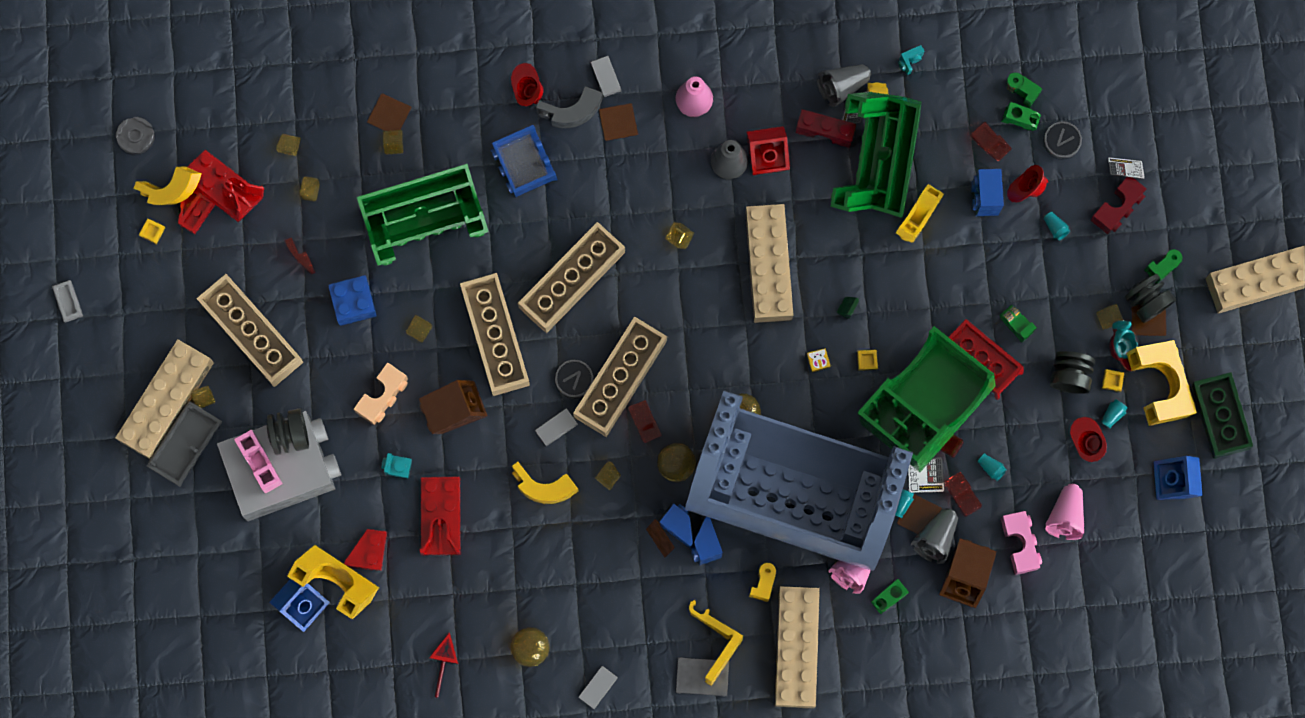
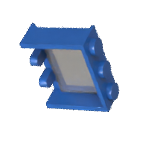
(523, 161)

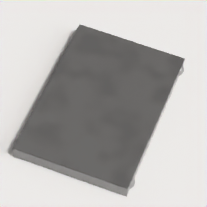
(692, 675)

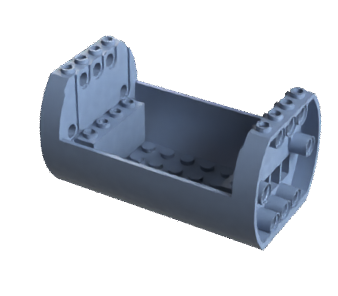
(802, 469)

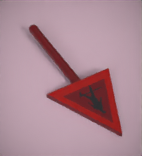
(444, 653)

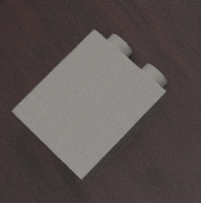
(302, 472)

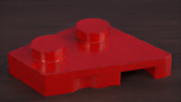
(194, 211)
(368, 551)

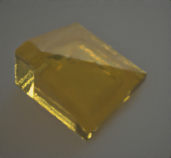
(608, 475)

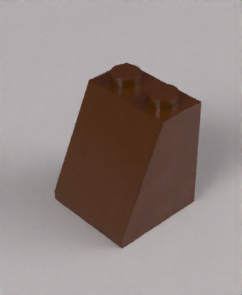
(452, 406)
(968, 573)

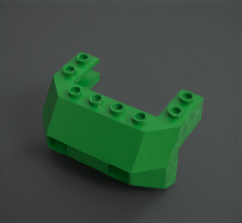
(884, 153)
(421, 209)

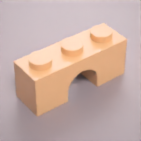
(373, 408)

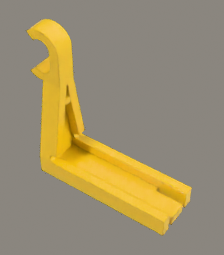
(726, 632)

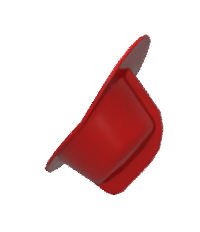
(526, 85)
(1030, 183)
(1088, 439)

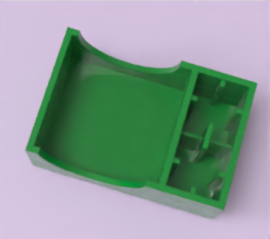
(928, 399)

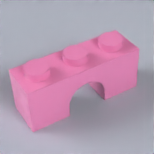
(258, 461)
(1019, 526)

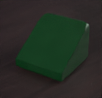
(848, 306)

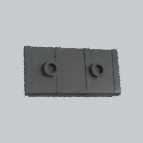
(184, 443)

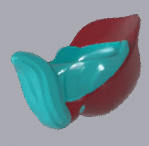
(1122, 342)

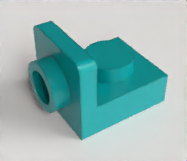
(913, 56)
(396, 466)

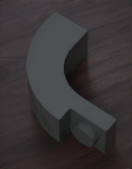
(574, 115)

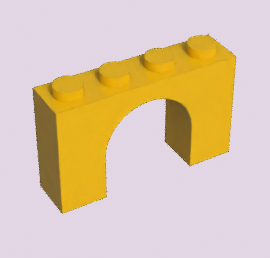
(1165, 358)
(320, 564)

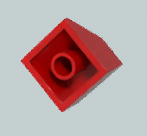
(768, 150)

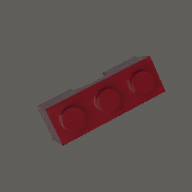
(837, 130)
(1108, 217)

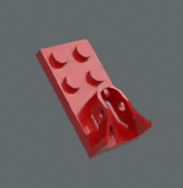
(225, 186)
(989, 354)
(440, 516)

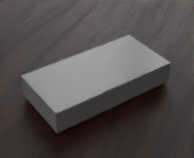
(606, 76)
(67, 301)
(556, 427)
(598, 687)

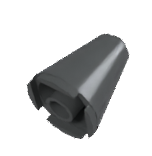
(839, 82)
(729, 160)
(936, 537)

